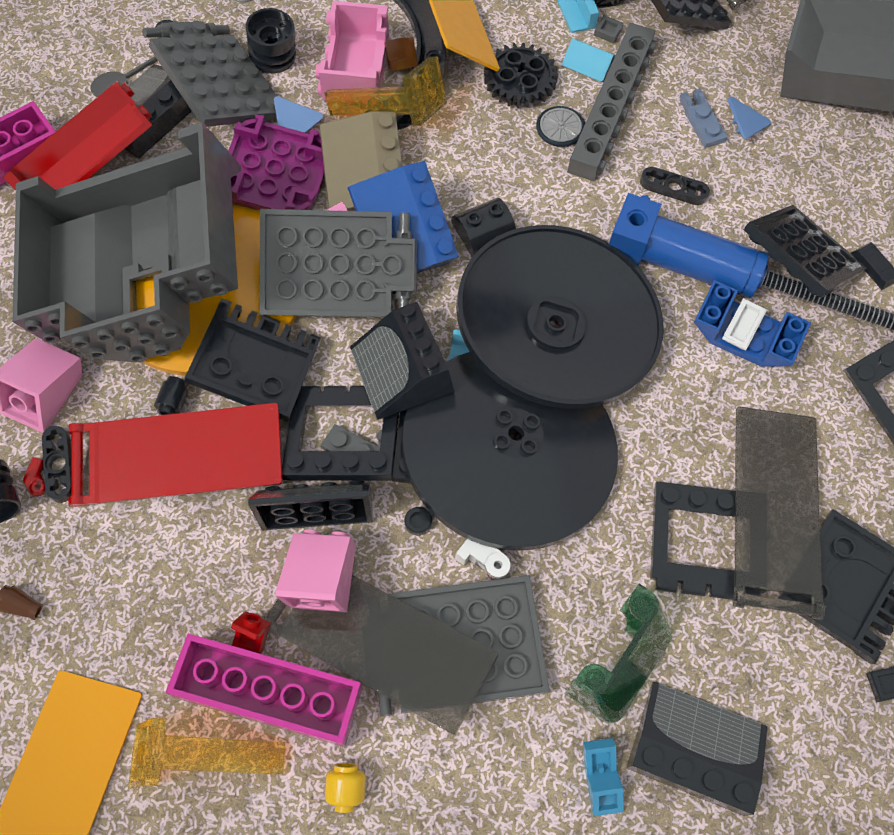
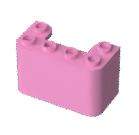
(356, 47)

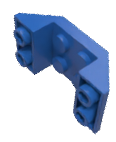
(773, 342)

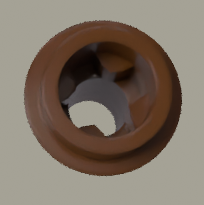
(18, 603)

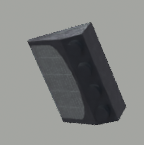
(163, 102)
(401, 362)
(312, 506)
(700, 749)

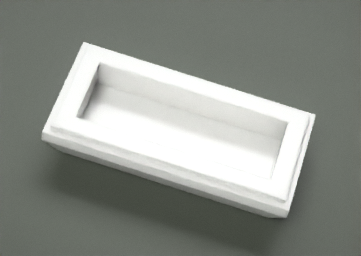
(744, 324)

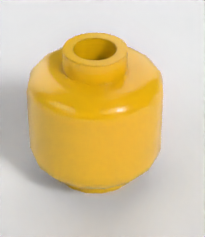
(345, 787)

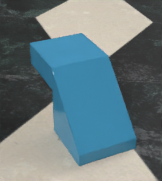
(602, 777)

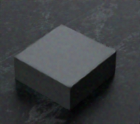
(608, 29)

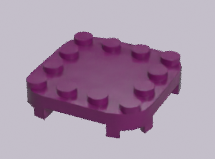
(278, 166)

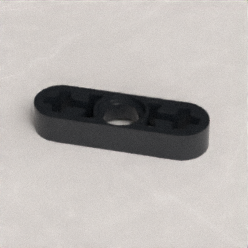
(682, 181)
(51, 454)

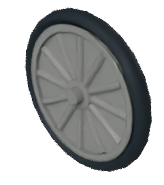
(560, 126)

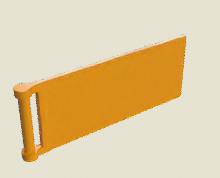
(464, 30)
(69, 758)

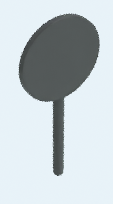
(106, 79)

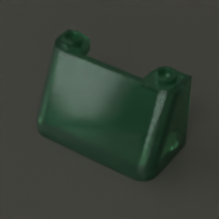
(612, 693)

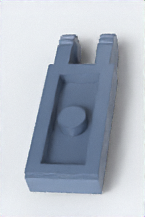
(703, 119)

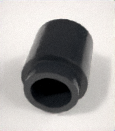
(171, 396)

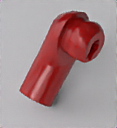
(32, 478)

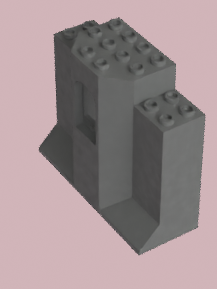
(842, 53)
(94, 238)

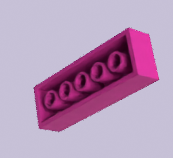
(265, 690)

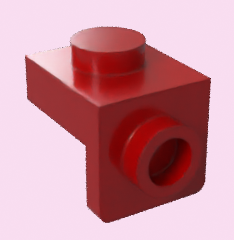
(250, 632)

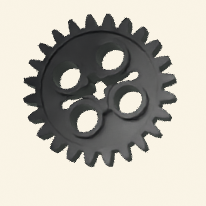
(522, 75)

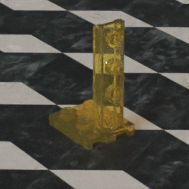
(420, 96)
(158, 752)

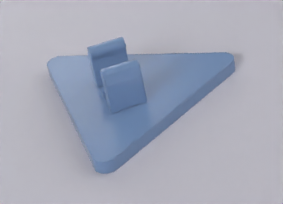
(295, 115)
(747, 119)

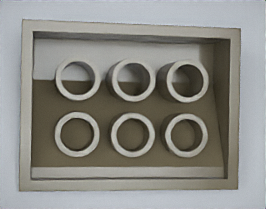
(357, 151)

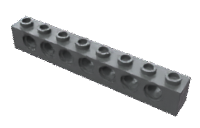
(611, 102)

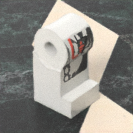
(489, 559)

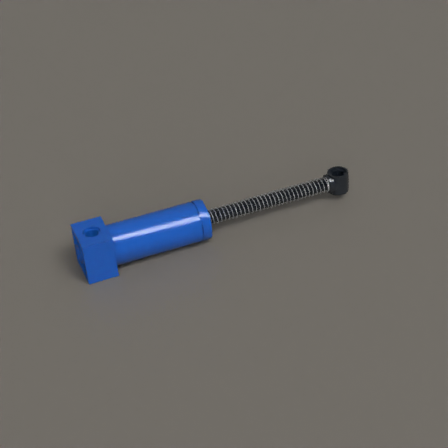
(709, 257)

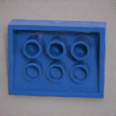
(410, 191)

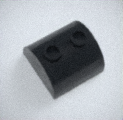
(483, 224)

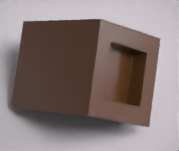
(401, 53)

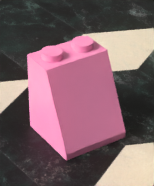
(37, 383)
(317, 571)

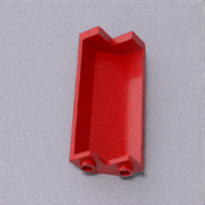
(85, 140)

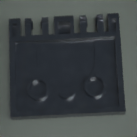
(251, 362)
(855, 586)

